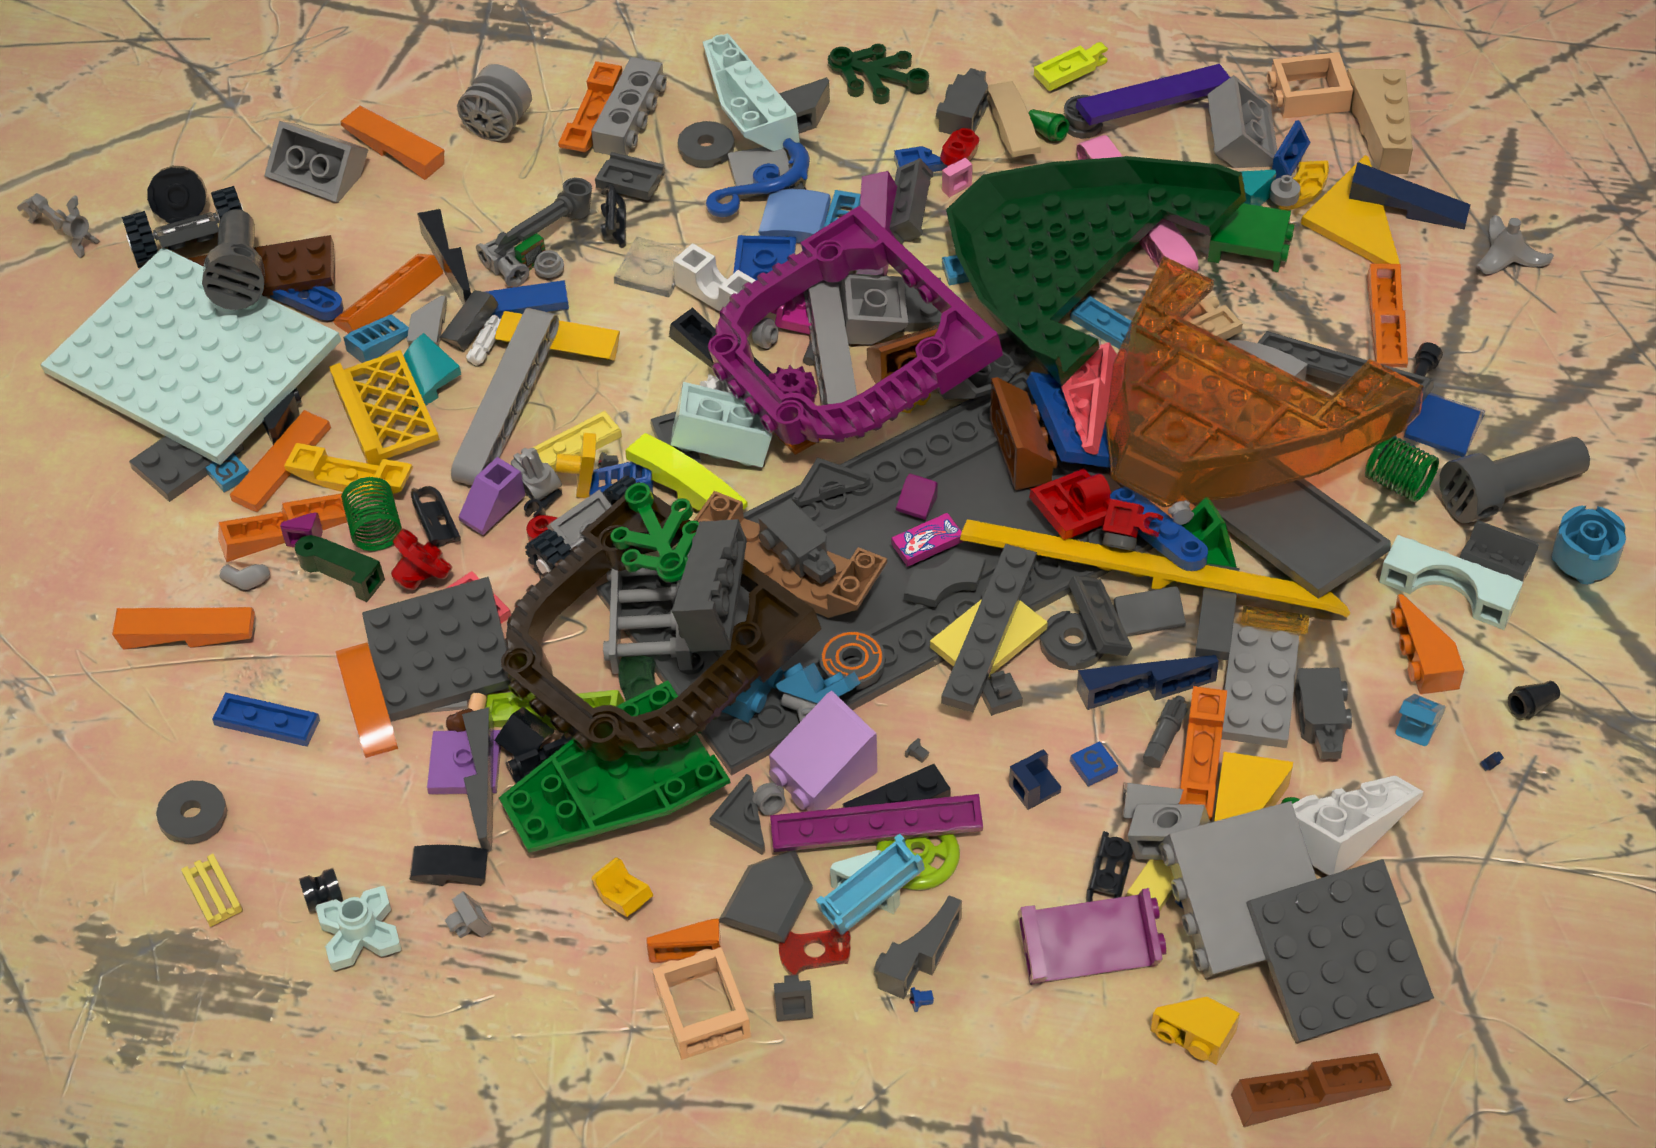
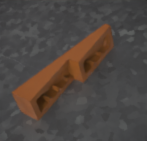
(1299, 1091)

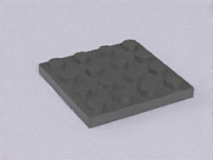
(437, 648)
(1339, 950)

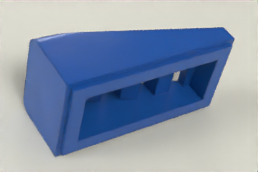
(619, 471)

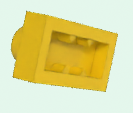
(580, 464)

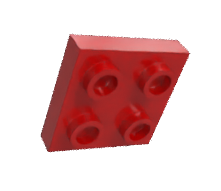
(1073, 502)

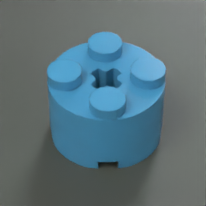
(1589, 543)

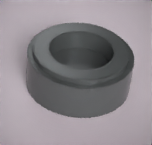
(1119, 541)

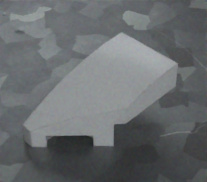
(428, 320)

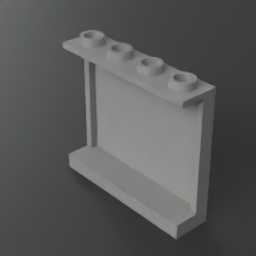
(1223, 868)

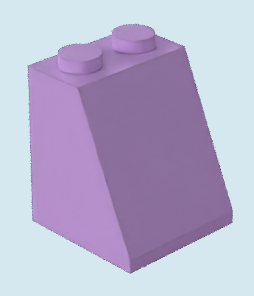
(825, 755)

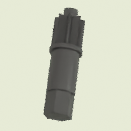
(1165, 731)

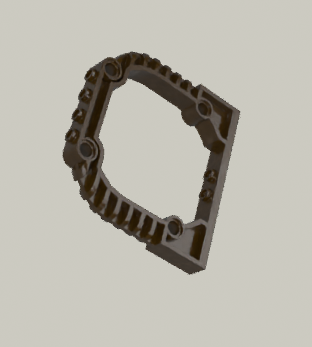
(773, 632)

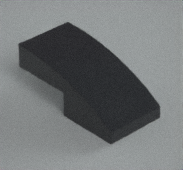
(448, 862)

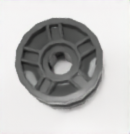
(1077, 124)

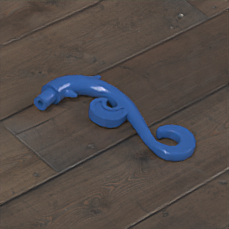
(766, 180)

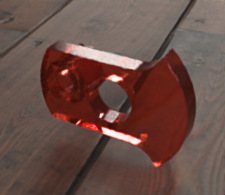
(795, 959)

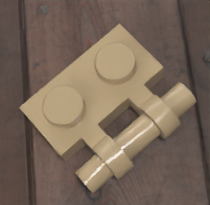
(1216, 321)

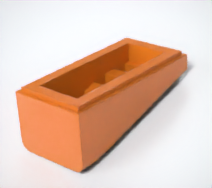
(684, 941)

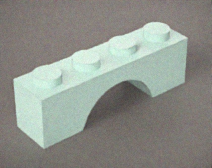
(1418, 565)

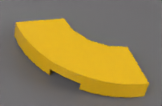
(1312, 180)

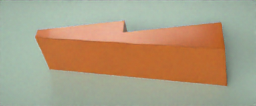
(387, 137)
(1387, 314)
(262, 532)
(195, 625)

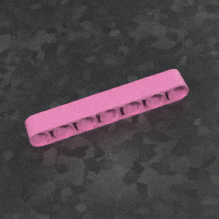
(1164, 237)

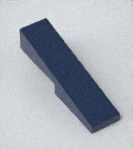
(1420, 202)
(1161, 678)

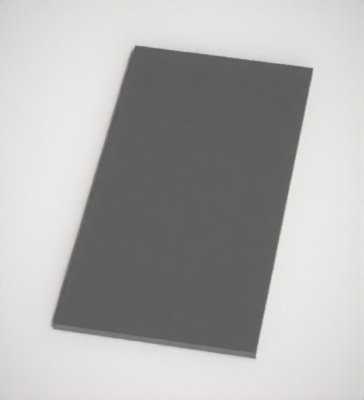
(973, 484)

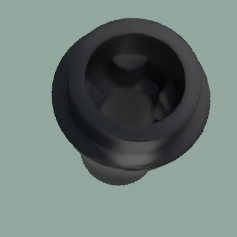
(1530, 699)

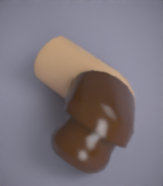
(455, 721)

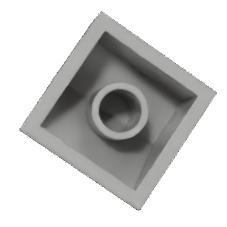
(873, 307)

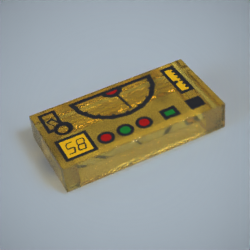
(1275, 619)

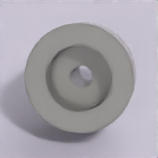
(1285, 191)

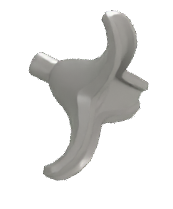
(1509, 247)

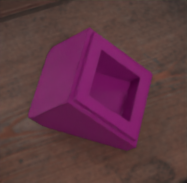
(917, 496)
(300, 527)

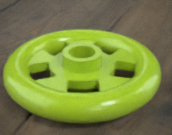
(931, 877)

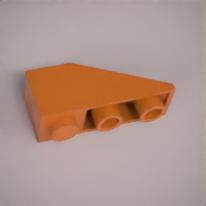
(1430, 652)

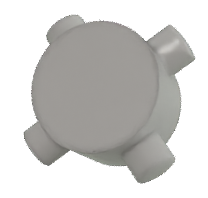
(1181, 512)

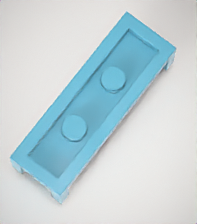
(870, 885)

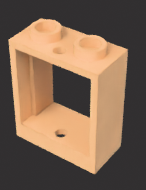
(1313, 101)
(711, 1032)

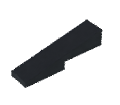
(449, 259)
(694, 334)

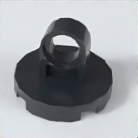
(176, 194)

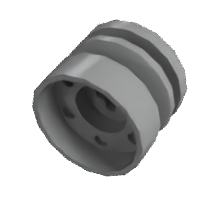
(494, 102)

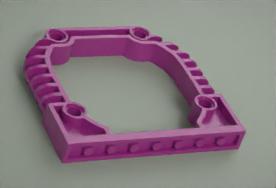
(848, 244)

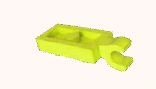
(1070, 65)

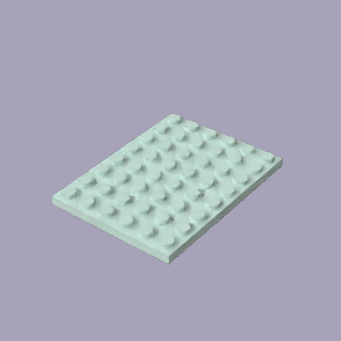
(186, 362)

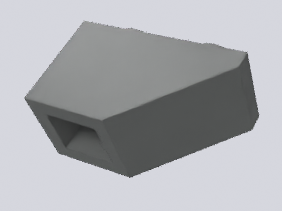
(808, 103)

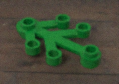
(670, 563)

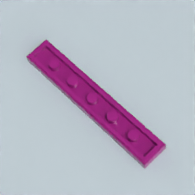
(876, 823)

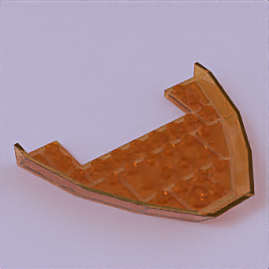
(1220, 423)

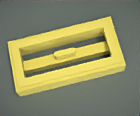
(201, 869)

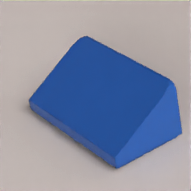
(1291, 151)

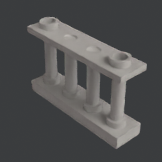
(614, 650)

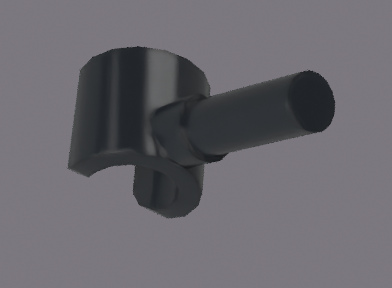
(540, 506)

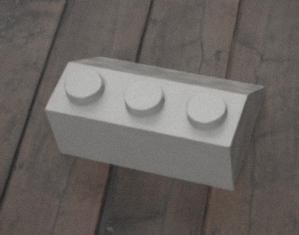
(1241, 125)
(314, 161)

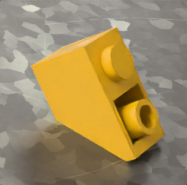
(1198, 1026)

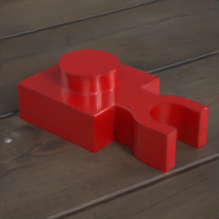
(1127, 518)

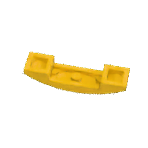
(336, 474)

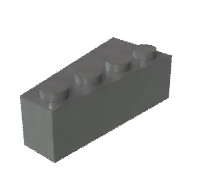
(711, 586)

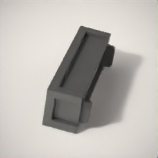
(910, 200)

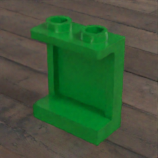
(1255, 233)

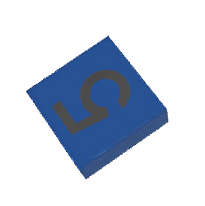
(1094, 763)

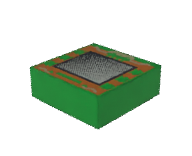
(529, 250)

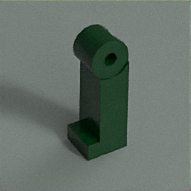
(340, 563)

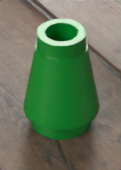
(1049, 124)

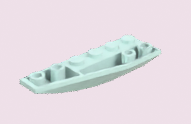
(749, 96)

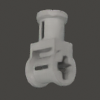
(507, 265)

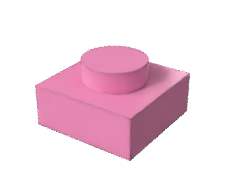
(957, 177)

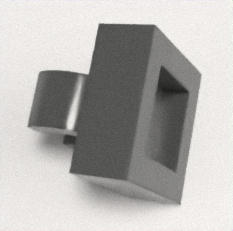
(1001, 693)
(793, 999)

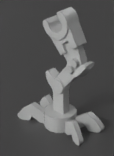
(73, 224)

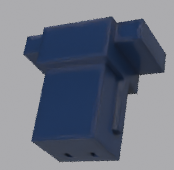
(1491, 761)

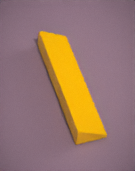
(570, 337)

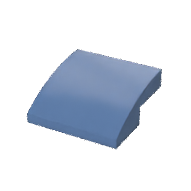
(794, 213)

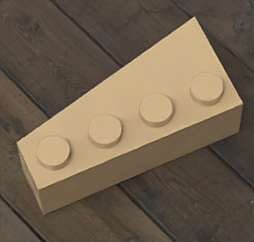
(1383, 116)

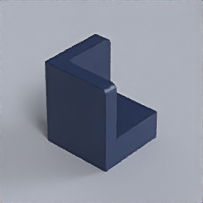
(1033, 780)

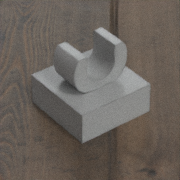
(468, 917)

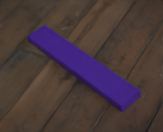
(1151, 94)

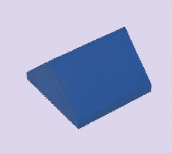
(1445, 424)

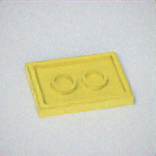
(1023, 629)

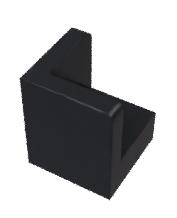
(523, 732)

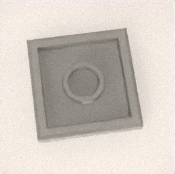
(746, 161)

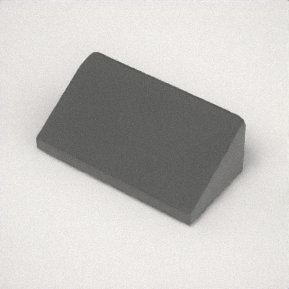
(469, 319)
(1150, 611)

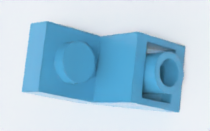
(809, 684)

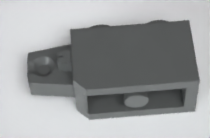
(963, 102)
(796, 541)
(1322, 709)

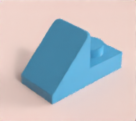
(1419, 719)

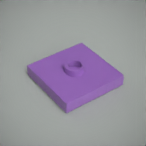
(453, 761)

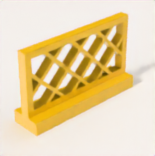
(357, 410)

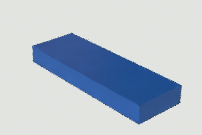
(542, 297)
(266, 719)

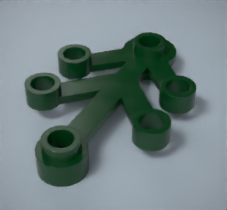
(845, 61)

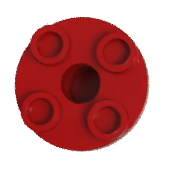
(417, 561)

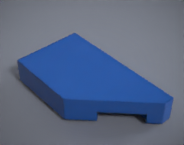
(909, 155)

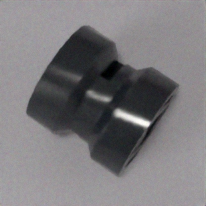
(320, 889)

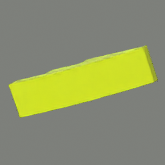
(678, 471)

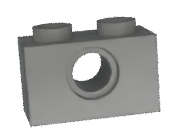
(1155, 821)

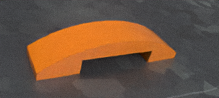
(600, 85)
(366, 700)
(1203, 747)

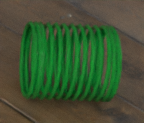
(1418, 472)
(351, 512)

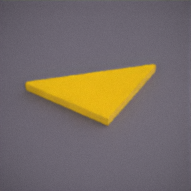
(1353, 222)

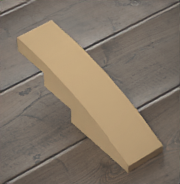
(1013, 119)

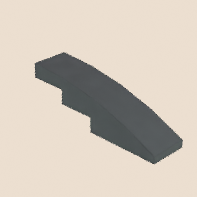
(1216, 621)

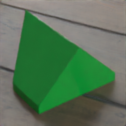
(1212, 531)

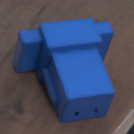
(920, 998)

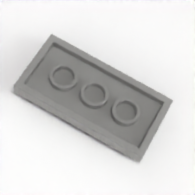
(1260, 685)

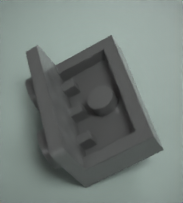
(1500, 550)

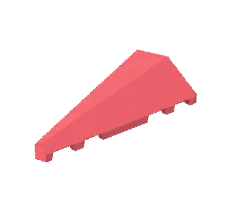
(1088, 396)

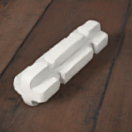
(483, 341)

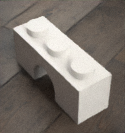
(699, 276)

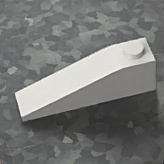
(1350, 823)

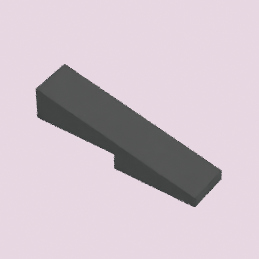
(479, 787)

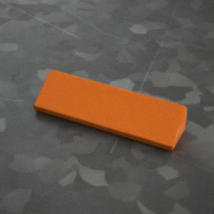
(391, 293)

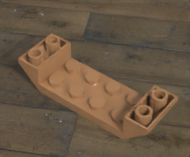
(831, 598)

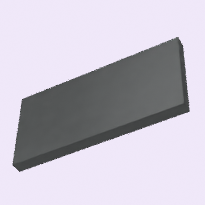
(1303, 534)

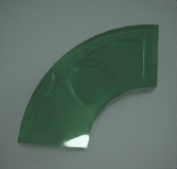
(636, 675)

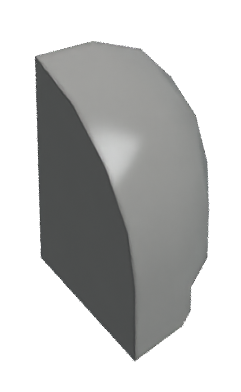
(1147, 794)

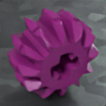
(795, 381)

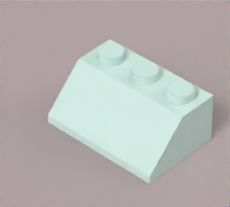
(718, 426)

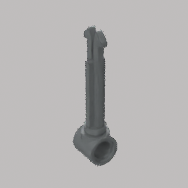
(571, 203)

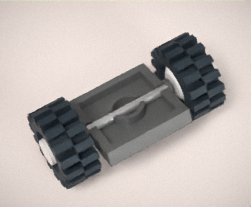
(175, 234)

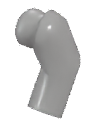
(245, 578)
(801, 705)

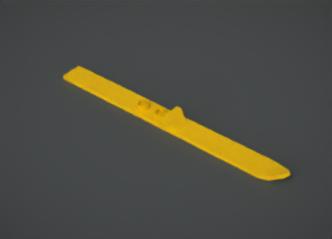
(1150, 565)

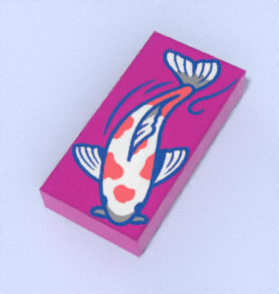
(927, 539)

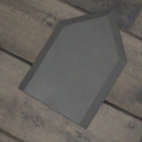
(769, 897)

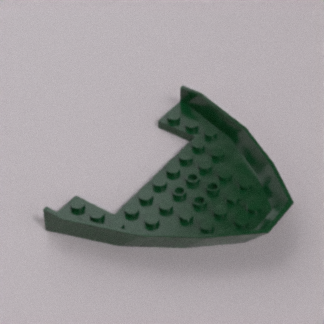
(1055, 229)

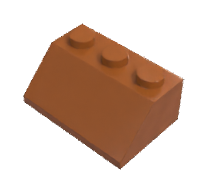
(892, 355)
(1020, 435)

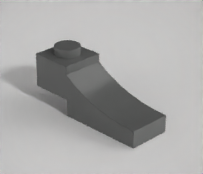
(920, 952)

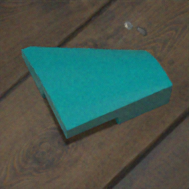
(429, 367)

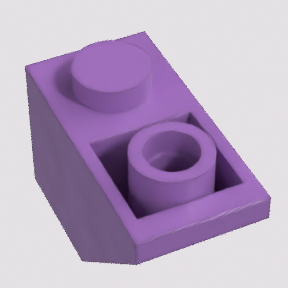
(492, 495)

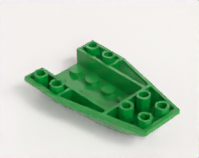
(584, 796)

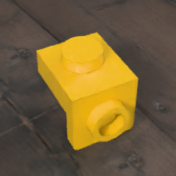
(621, 889)

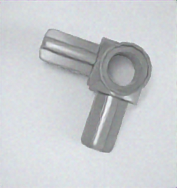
(537, 477)

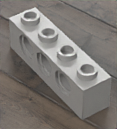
(628, 107)

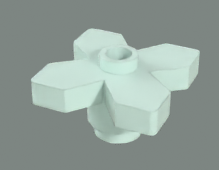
(358, 924)

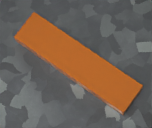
(270, 470)

